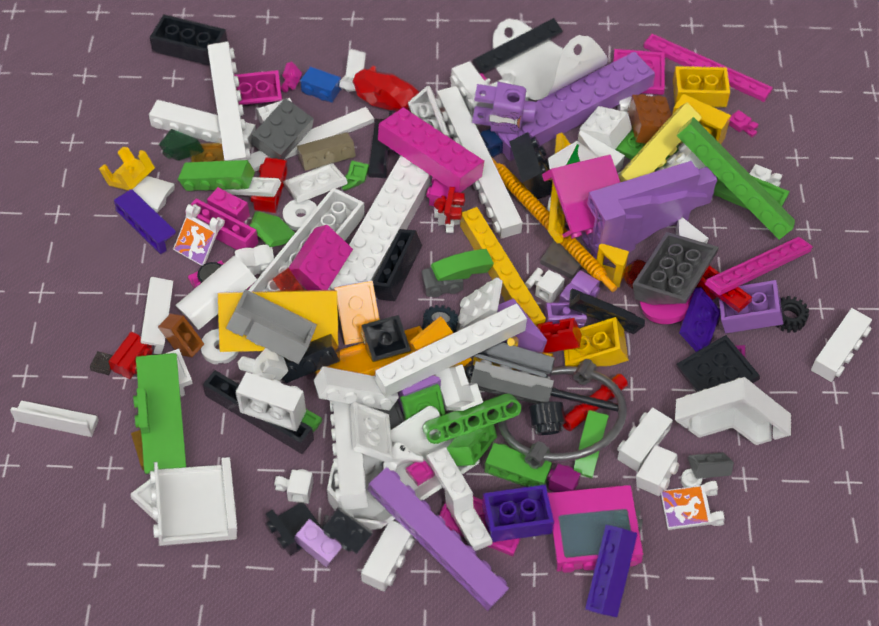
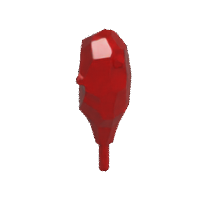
(383, 89)

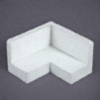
(456, 390)

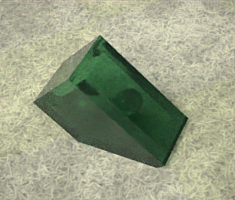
(180, 146)

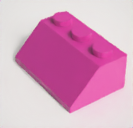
(259, 87)

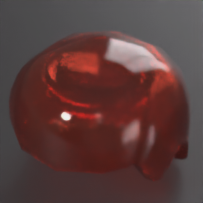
(632, 271)

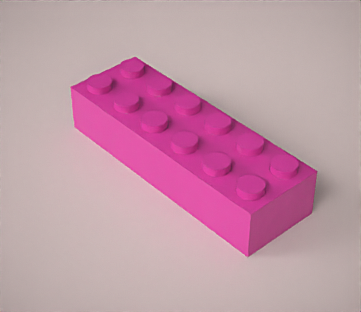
(430, 150)

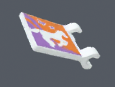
(197, 236)
(690, 507)

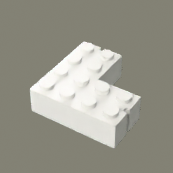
(734, 406)

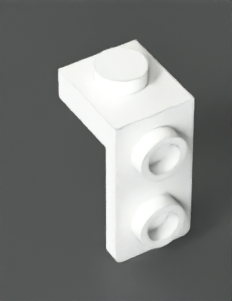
(355, 63)

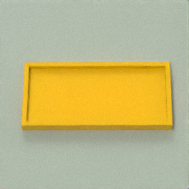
(313, 305)

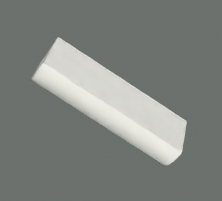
(202, 302)

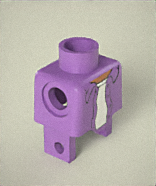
(508, 109)

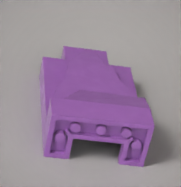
(645, 204)

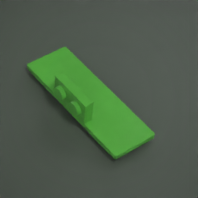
(160, 412)

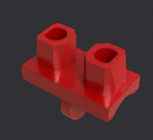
(451, 212)

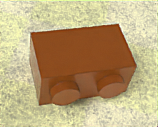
(181, 335)

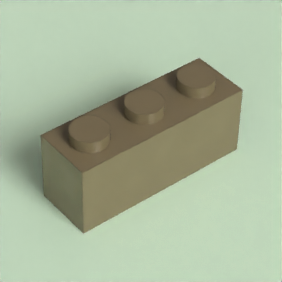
(326, 151)

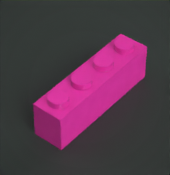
(233, 233)

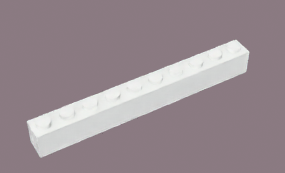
(490, 186)

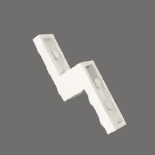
(459, 499)

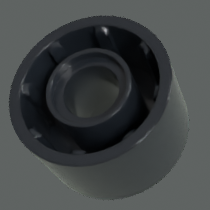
(547, 418)

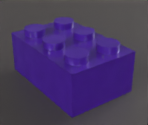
(518, 513)

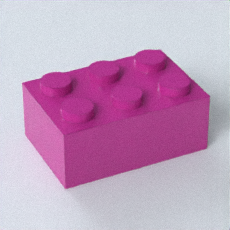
(320, 259)

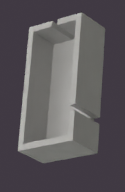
(272, 326)

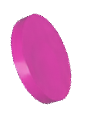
(665, 312)

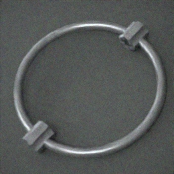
(539, 451)

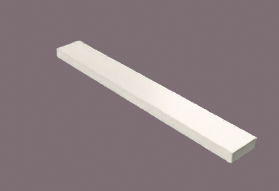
(340, 125)

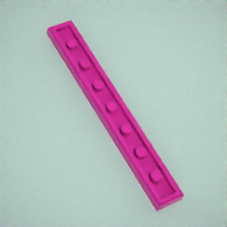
(691, 59)
(758, 265)

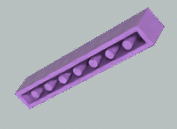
(437, 538)

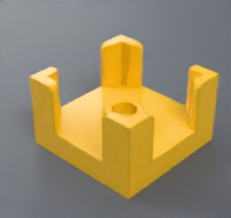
(130, 172)

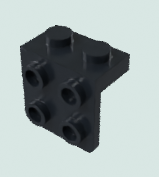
(288, 525)
(346, 530)

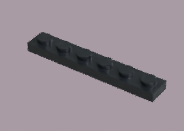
(517, 46)

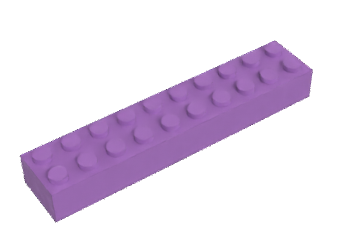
(577, 101)

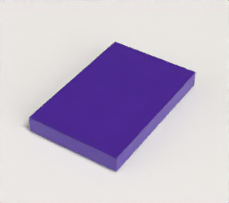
(700, 320)

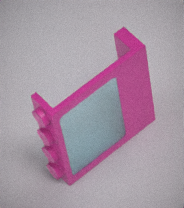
(581, 522)

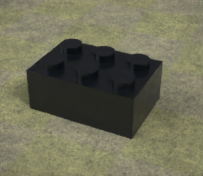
(531, 164)

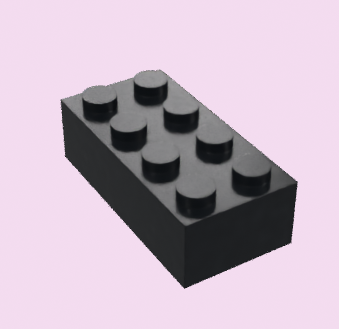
(185, 39)

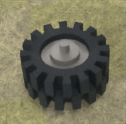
(448, 315)

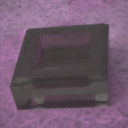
(100, 363)

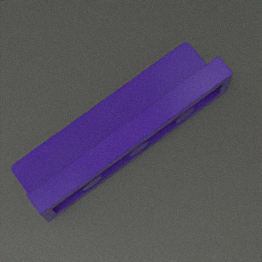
(144, 220)
(611, 571)

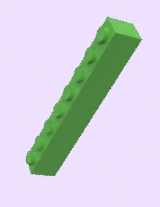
(736, 178)

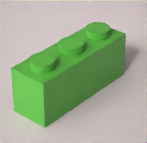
(511, 466)

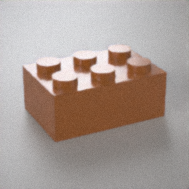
(647, 115)

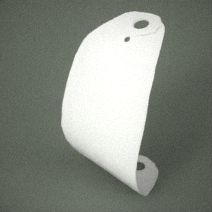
(548, 65)

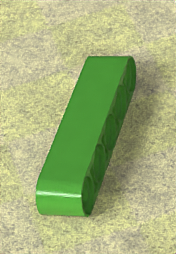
(481, 420)

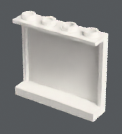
(194, 504)

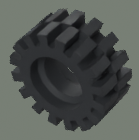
(796, 307)

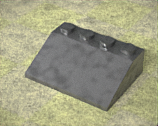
(673, 270)

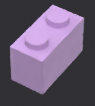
(316, 543)

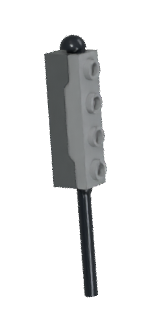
(524, 385)

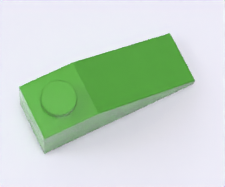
(471, 446)

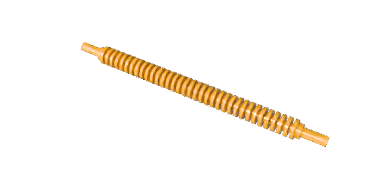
(538, 210)

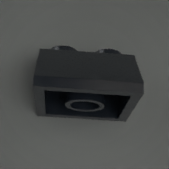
(384, 338)

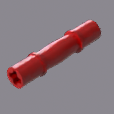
(580, 412)

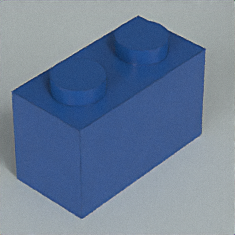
(320, 84)

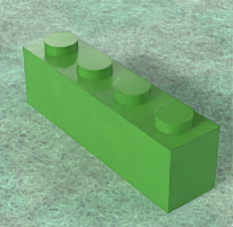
(216, 175)

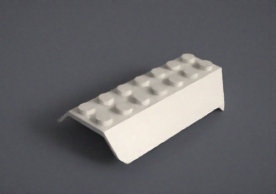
(412, 437)

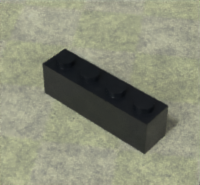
(397, 265)

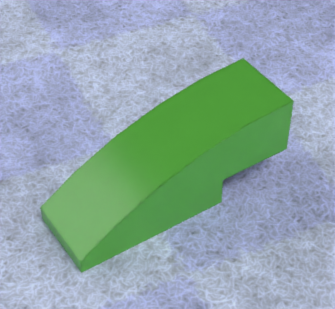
(462, 265)
(592, 433)

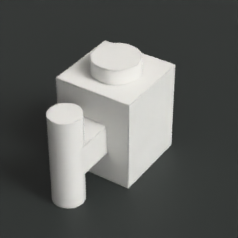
(548, 286)

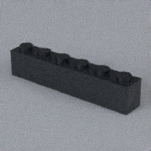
(223, 391)

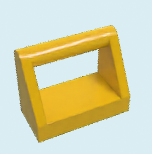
(617, 257)

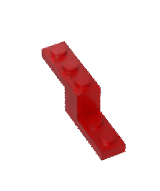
(735, 298)

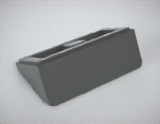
(710, 465)

